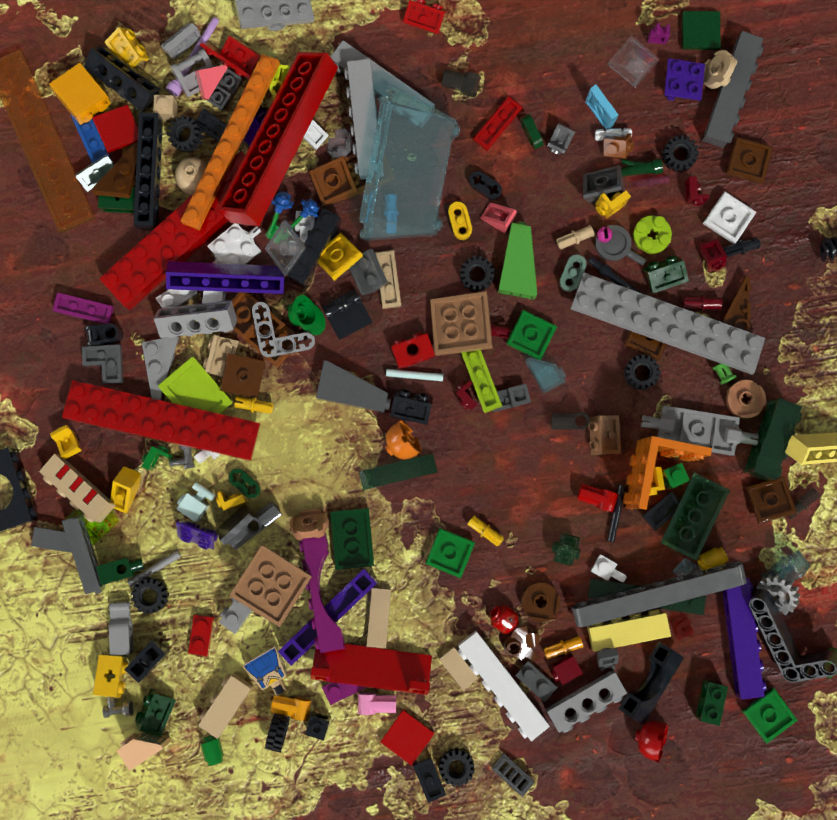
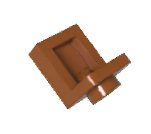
(618, 146)

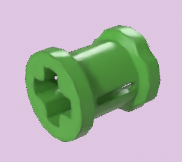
(723, 378)

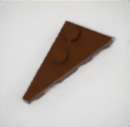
(120, 178)
(740, 308)

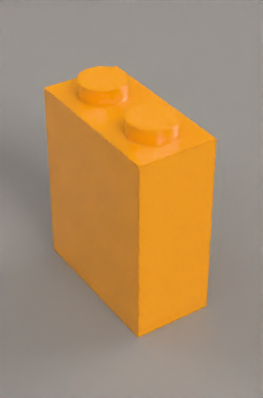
(80, 94)

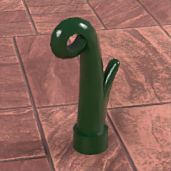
(638, 168)

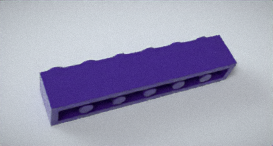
(224, 277)
(743, 642)

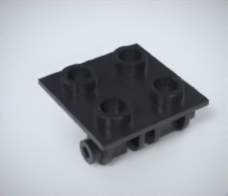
(347, 314)

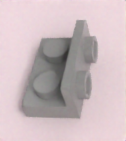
(181, 40)

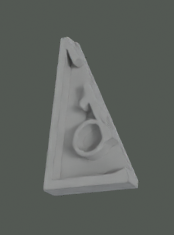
(158, 360)

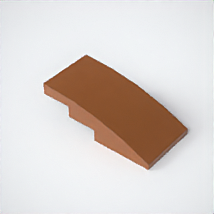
(337, 180)
(245, 327)

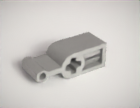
(120, 629)

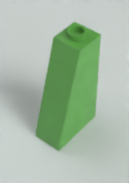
(518, 267)

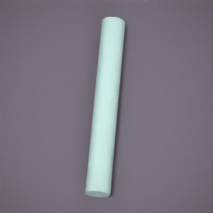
(414, 375)

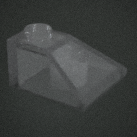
(633, 61)
(285, 247)

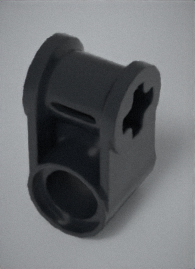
(99, 334)

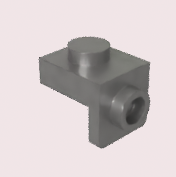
(561, 139)

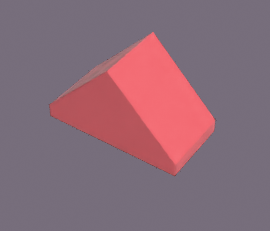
(209, 79)
(499, 216)

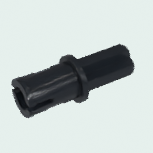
(742, 247)

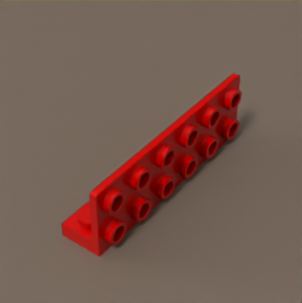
(374, 668)

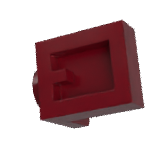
(692, 189)
(713, 255)

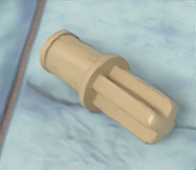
(575, 237)

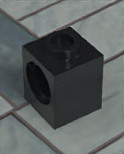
(318, 726)

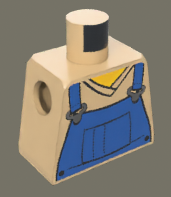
(268, 670)

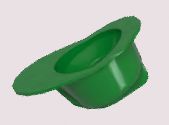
(307, 315)

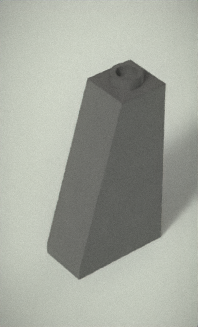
(347, 389)

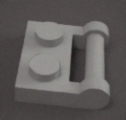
(189, 82)

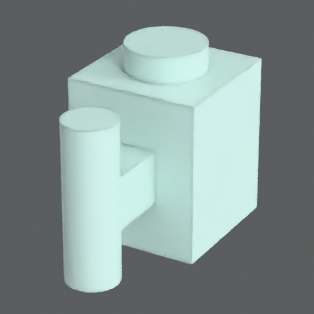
(192, 505)

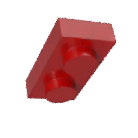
(201, 635)

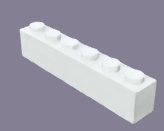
(503, 685)

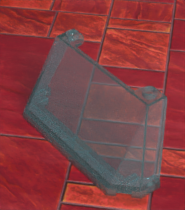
(406, 169)

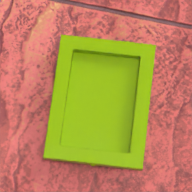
(194, 388)

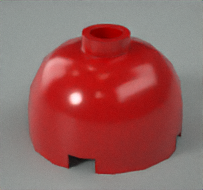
(652, 739)

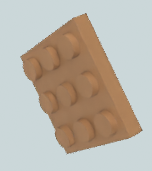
(461, 323)
(270, 585)

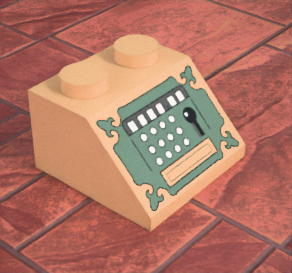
(140, 747)

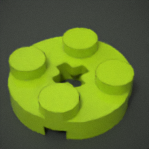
(647, 244)

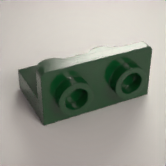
(666, 273)
(154, 712)

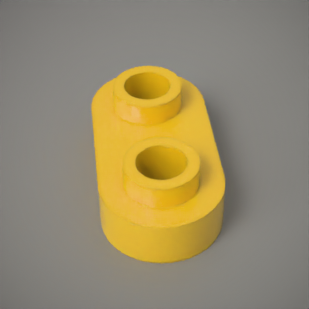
(460, 221)

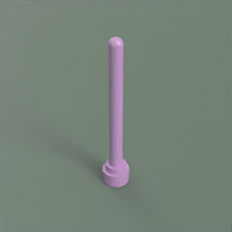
(174, 87)

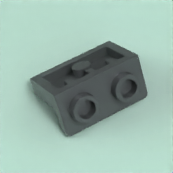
(368, 273)

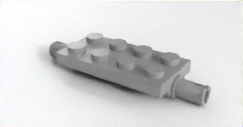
(700, 429)

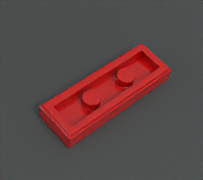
(497, 123)

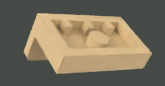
(218, 349)

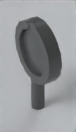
(618, 246)

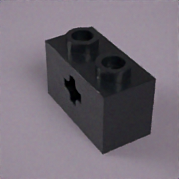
(147, 660)

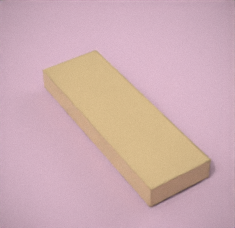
(390, 292)
(378, 617)

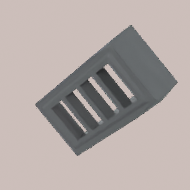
(529, 780)

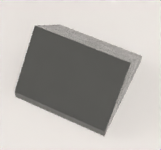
(603, 181)

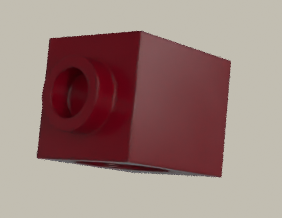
(566, 669)

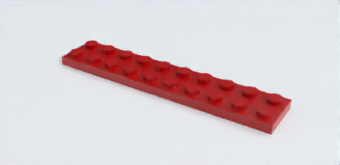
(161, 420)

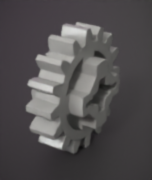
(782, 592)

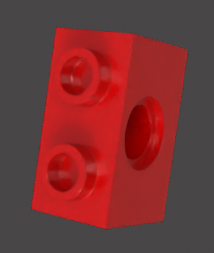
(405, 359)

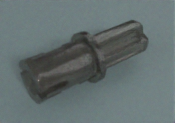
(806, 500)

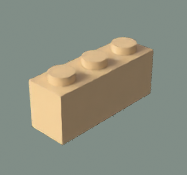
(224, 705)

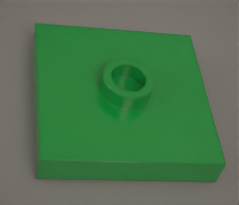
(531, 335)
(450, 553)
(769, 715)

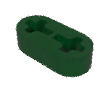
(531, 131)
(241, 486)

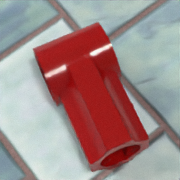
(601, 499)

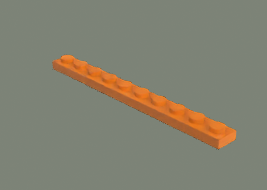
(230, 142)

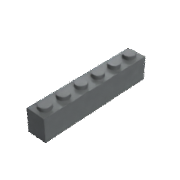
(731, 97)

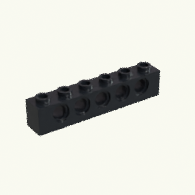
(148, 171)

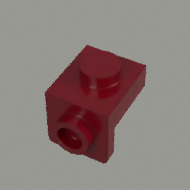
(465, 400)

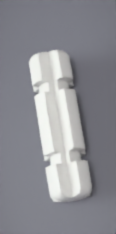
(600, 133)

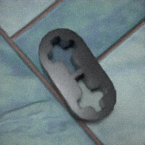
(488, 182)

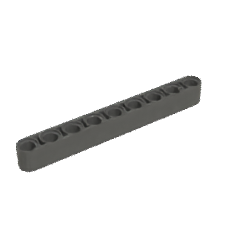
(659, 594)

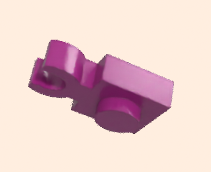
(659, 34)

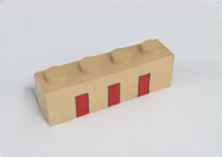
(77, 489)

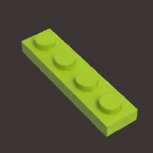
(482, 380)

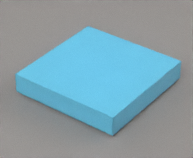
(601, 107)

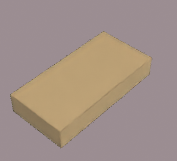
(458, 668)

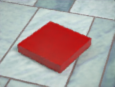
(116, 128)
(407, 737)

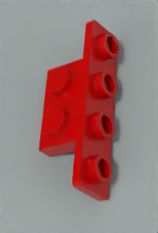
(235, 55)

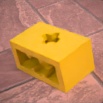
(107, 666)

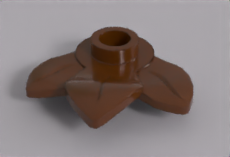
(525, 643)

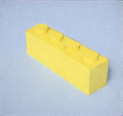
(813, 448)
(629, 631)

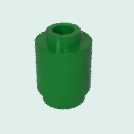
(212, 750)

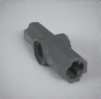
(264, 518)

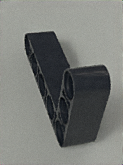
(784, 643)

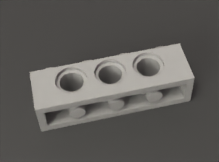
(167, 319)
(574, 700)

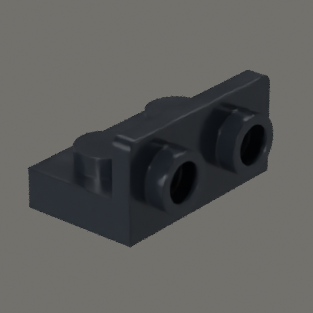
(411, 406)

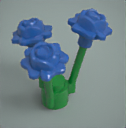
(282, 201)

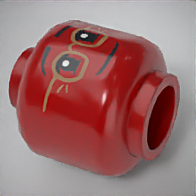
(504, 619)

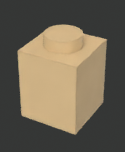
(166, 107)

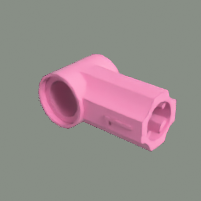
(370, 703)

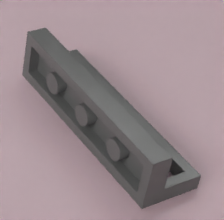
(83, 553)

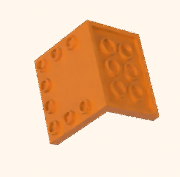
(644, 463)

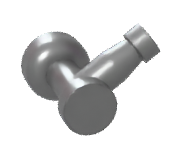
(186, 461)
(126, 708)

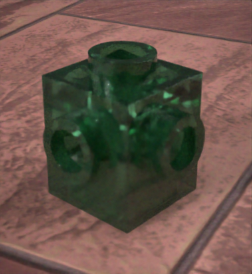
(566, 549)

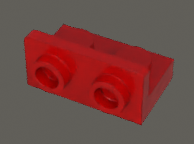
(425, 15)

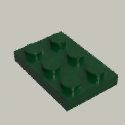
(352, 538)

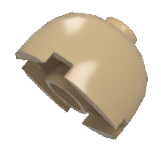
(189, 173)

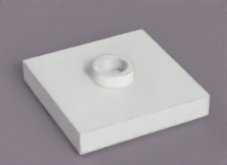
(729, 217)

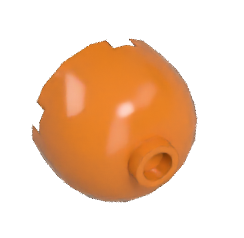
(401, 442)

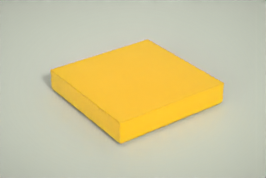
(338, 256)

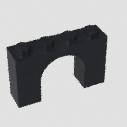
(20, 509)

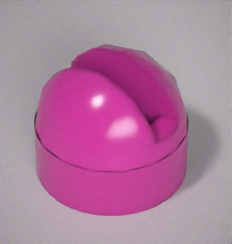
(601, 237)

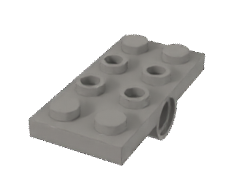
(273, 13)

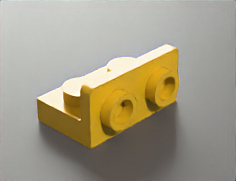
(126, 47)
(608, 207)

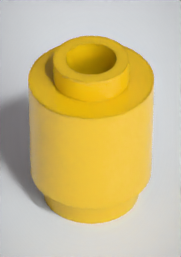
(712, 558)

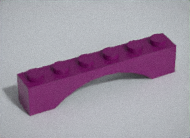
(329, 634)

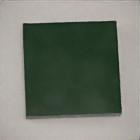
(701, 30)

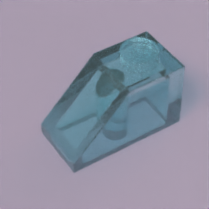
(546, 374)
(792, 566)

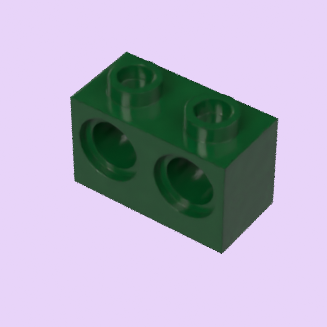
(711, 702)

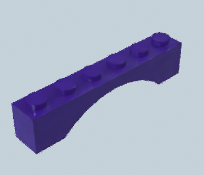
(335, 608)

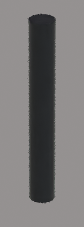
(616, 514)

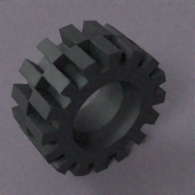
(176, 130)
(682, 142)
(481, 263)
(653, 372)
(139, 601)
(277, 733)
(456, 779)

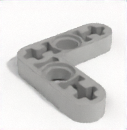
(277, 342)

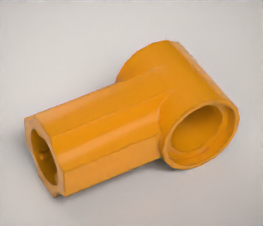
(295, 707)

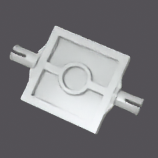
(235, 246)

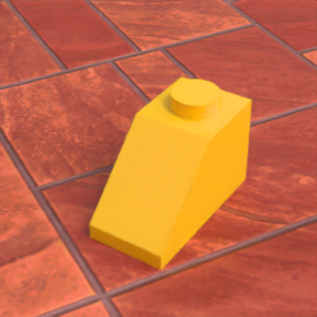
(125, 488)

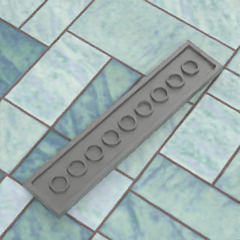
(668, 323)

